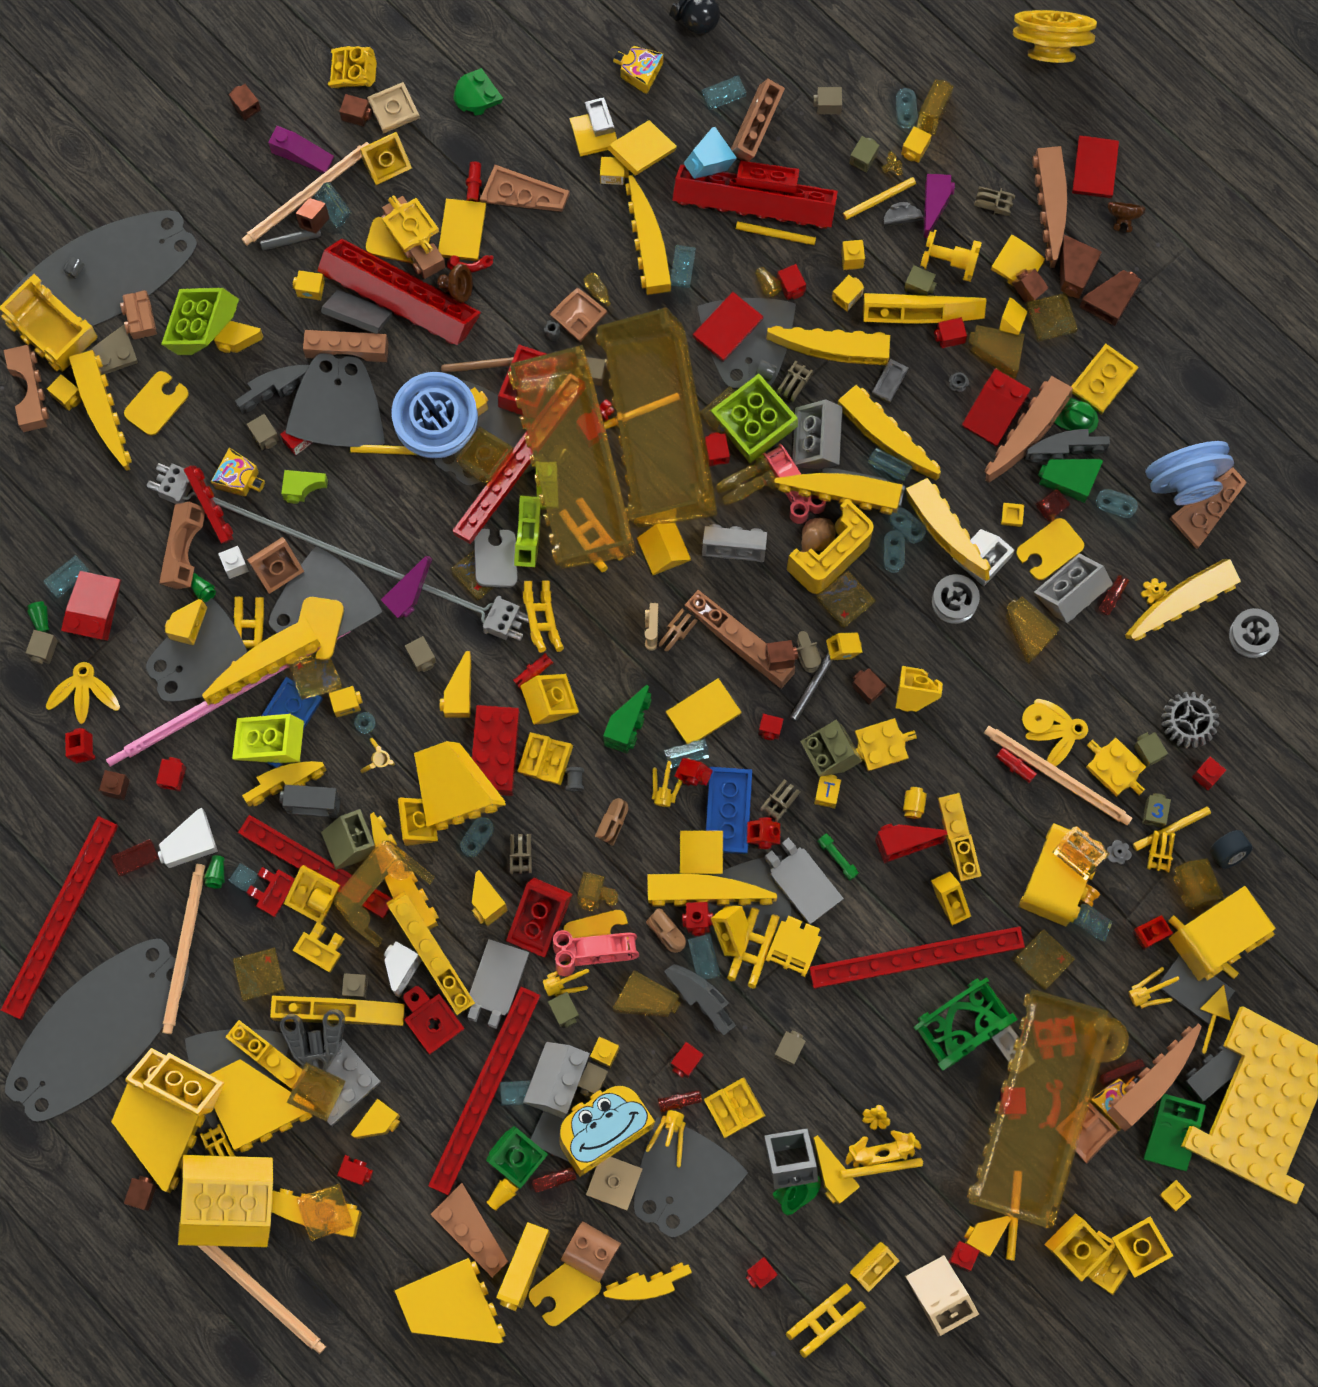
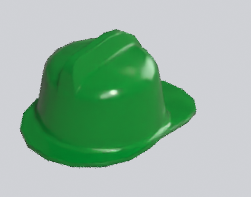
(1077, 416)
(796, 1196)

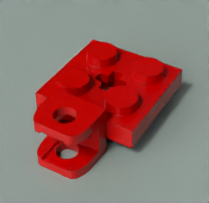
(423, 1011)

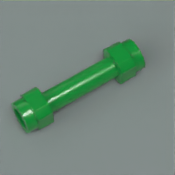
(826, 842)

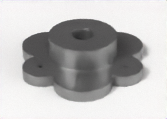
(1119, 857)

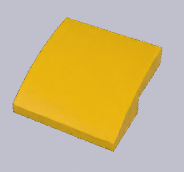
(585, 136)
(1016, 257)
(545, 758)
(701, 852)
(734, 1107)
(1111, 1270)

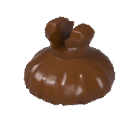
(1125, 213)
(458, 283)

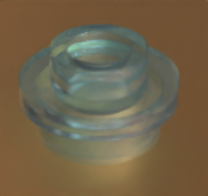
(364, 716)

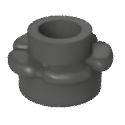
(958, 377)

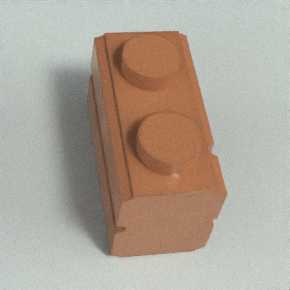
(139, 315)

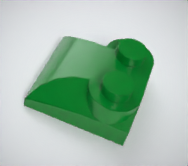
(516, 1156)

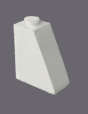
(188, 842)

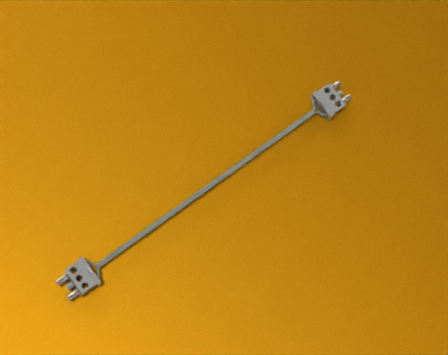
(176, 487)

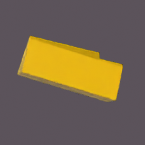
(176, 1082)

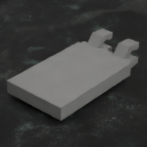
(803, 882)
(497, 981)

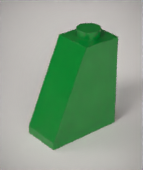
(1070, 476)

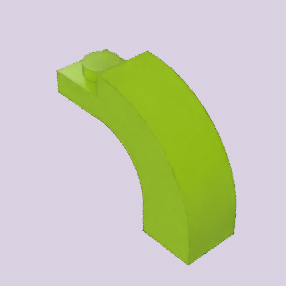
(528, 531)

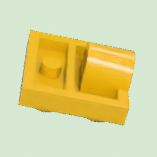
(312, 894)

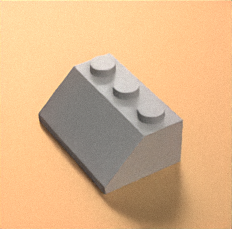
(817, 435)
(734, 543)
(1073, 587)
(556, 1078)

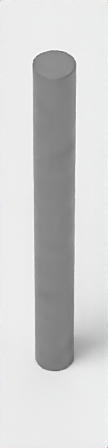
(811, 688)

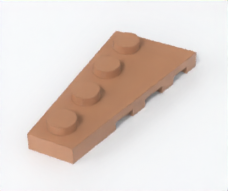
(519, 190)
(1199, 518)
(465, 1224)

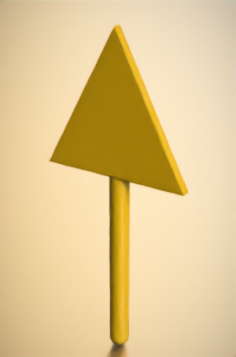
(1217, 1006)

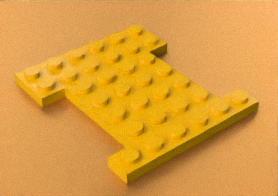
(1263, 1105)

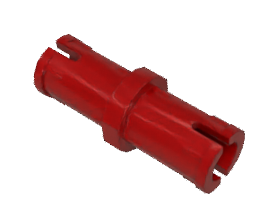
(473, 181)
(533, 670)
(1016, 765)

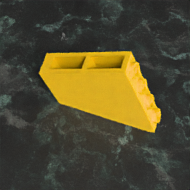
(453, 786)
(253, 1106)
(156, 1133)
(523, 1267)
(451, 1305)

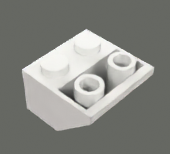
(993, 550)

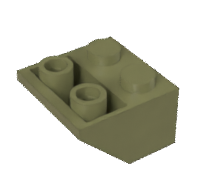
(831, 750)
(348, 840)

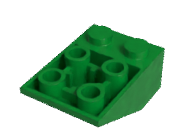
(623, 724)
(1169, 1129)

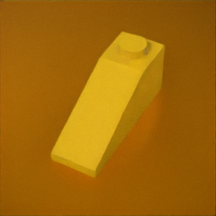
(458, 691)
(829, 1165)

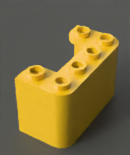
(46, 323)
(821, 570)
(1054, 885)
(1222, 934)

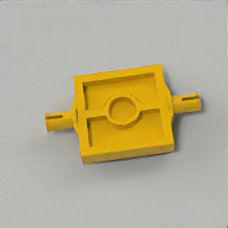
(410, 224)
(882, 744)
(1116, 767)

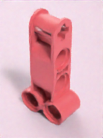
(783, 466)
(592, 950)

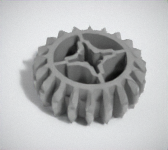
(1191, 736)

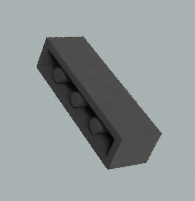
(1212, 1074)

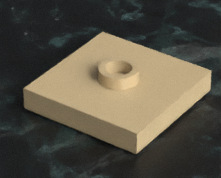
(393, 107)
(614, 1182)

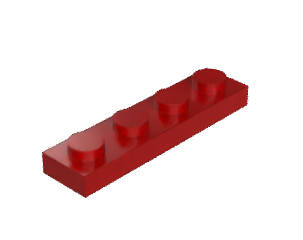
(212, 510)

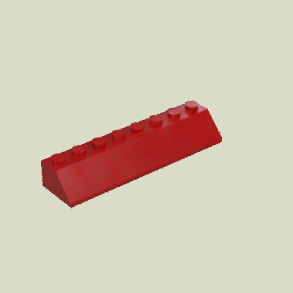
(720, 191)
(398, 291)

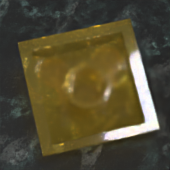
(324, 1212)

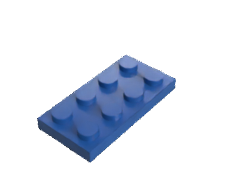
(288, 701)
(730, 806)

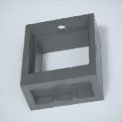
(310, 801)
(783, 1175)

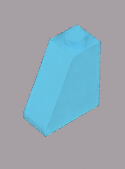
(710, 156)

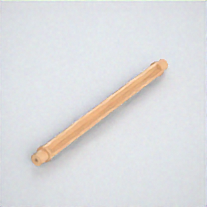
(303, 196)
(1058, 775)
(183, 949)
(264, 1297)

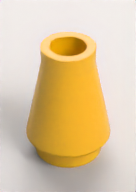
(503, 1192)

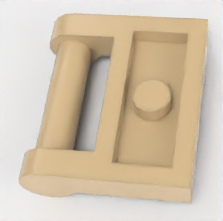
(651, 623)

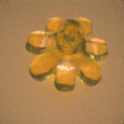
(893, 164)

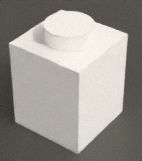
(233, 562)

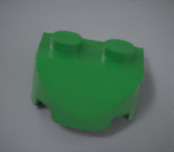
(476, 92)

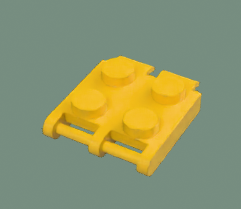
(794, 945)

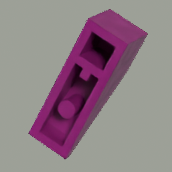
(299, 150)
(937, 195)
(407, 591)

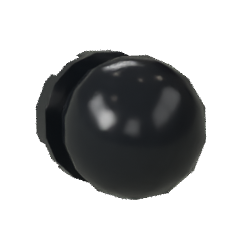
(697, 15)

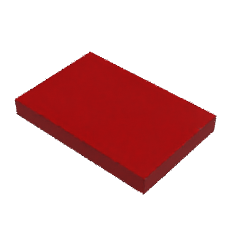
(1095, 166)
(767, 176)
(728, 326)

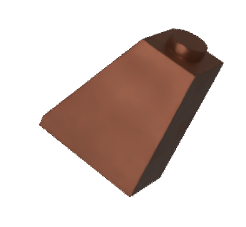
(1076, 265)
(1111, 297)

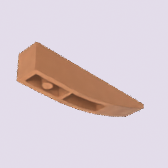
(1052, 197)
(1031, 427)
(736, 637)
(1153, 1081)

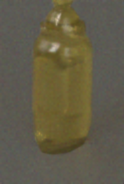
(597, 288)

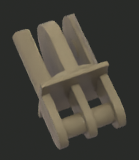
(990, 199)
(796, 379)
(808, 653)
(779, 802)
(520, 855)

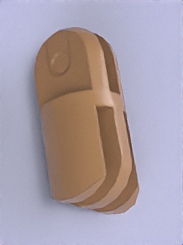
(676, 630)
(612, 821)
(666, 931)

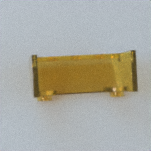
(383, 860)

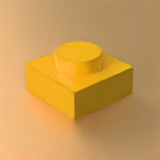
(1012, 514)
(1175, 1195)

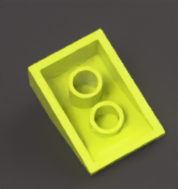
(268, 739)

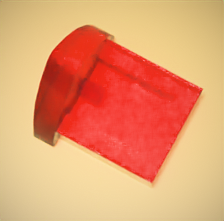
(1052, 505)

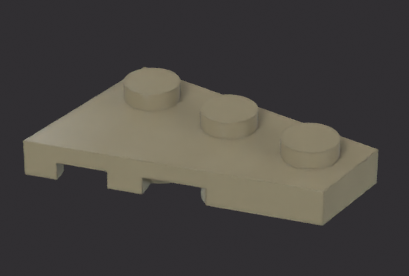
(115, 351)

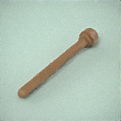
(476, 365)

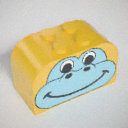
(603, 1127)

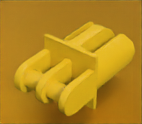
(1160, 853)
(217, 1144)

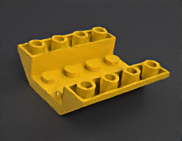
(226, 1201)

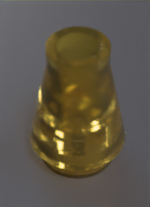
(770, 285)

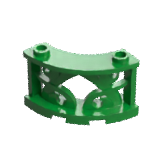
(955, 1051)

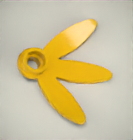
(82, 683)
(1065, 730)

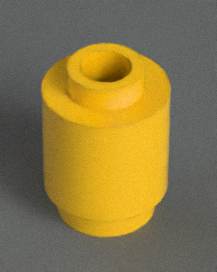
(914, 802)

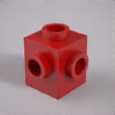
(763, 833)
(697, 918)

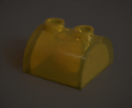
(484, 455)
(1198, 883)
(316, 1091)

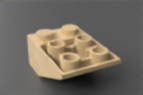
(942, 1295)

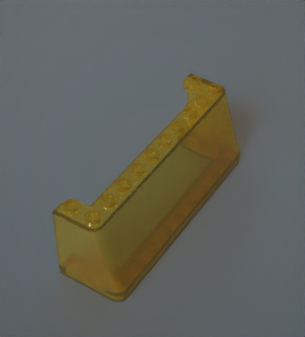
(665, 436)
(572, 458)
(1042, 1109)

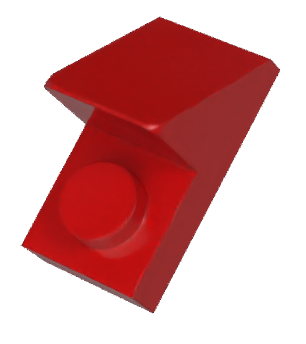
(1152, 932)

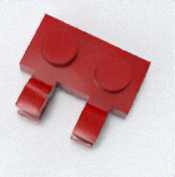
(276, 892)

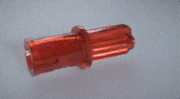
(1113, 595)
(679, 1100)
(554, 1179)

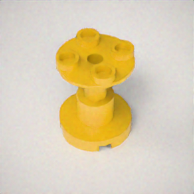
(959, 257)

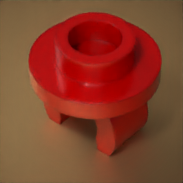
(606, 409)

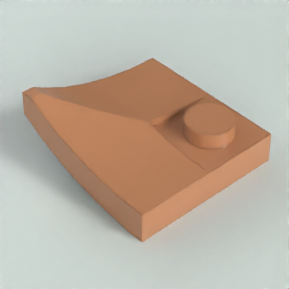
(578, 314)
(1094, 1134)

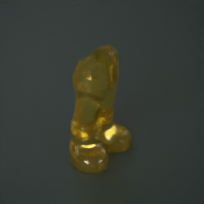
(741, 490)

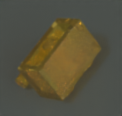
(1081, 852)
(593, 890)

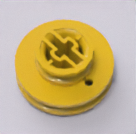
(1054, 33)

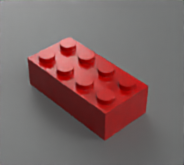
(496, 745)

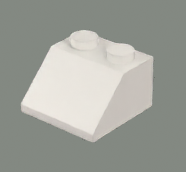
(401, 966)

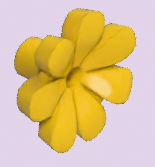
(1150, 591)
(876, 1117)

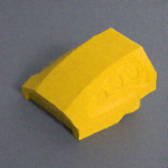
(352, 67)

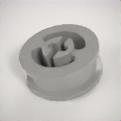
(957, 611)
(1242, 638)

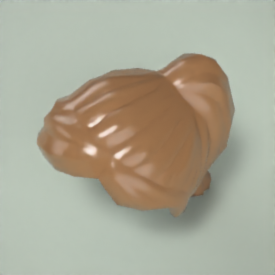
(817, 534)

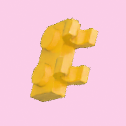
(318, 952)

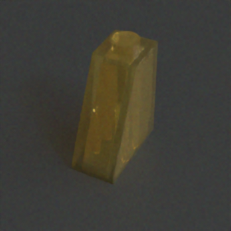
(935, 106)
(998, 348)
(1030, 627)
(646, 997)

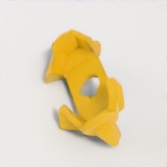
(899, 1149)

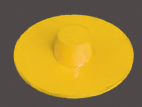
(1038, 718)

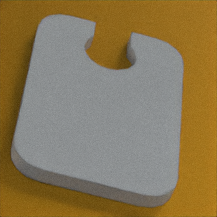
(495, 563)

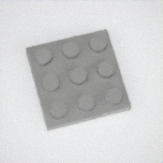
(358, 1079)

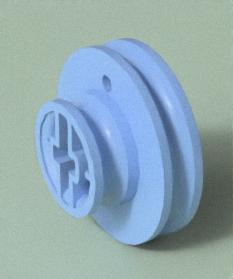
(441, 395)
(1191, 472)

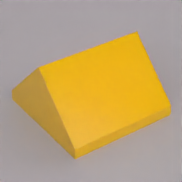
(385, 158)
(663, 547)
(414, 823)

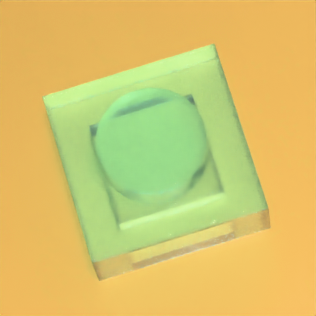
(243, 877)

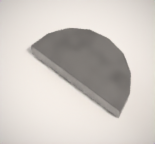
(902, 213)

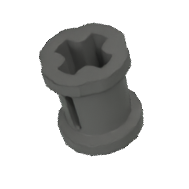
(574, 779)

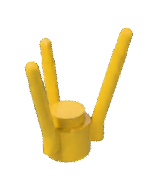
(379, 758)
(663, 796)
(554, 984)
(1140, 996)
(673, 1122)

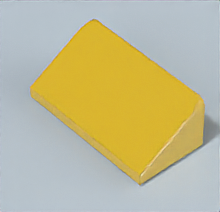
(1013, 317)
(874, 1266)

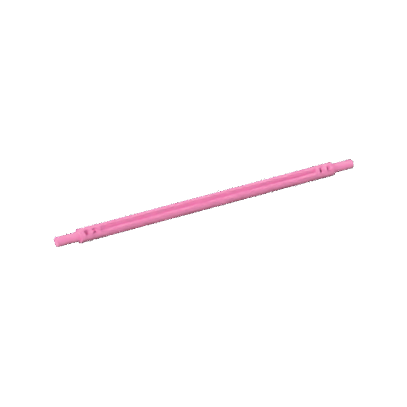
(181, 721)

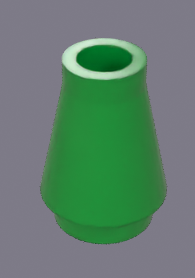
(202, 588)
(38, 615)
(215, 873)

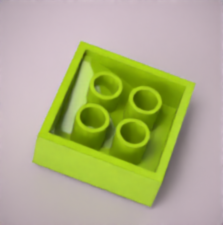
(198, 318)
(755, 418)

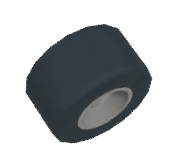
(1231, 849)

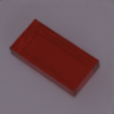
(135, 857)
(1121, 1071)

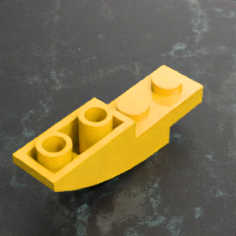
(274, 780)
(958, 837)
(264, 1054)
(639, 1289)

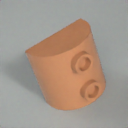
(275, 565)
(590, 1251)

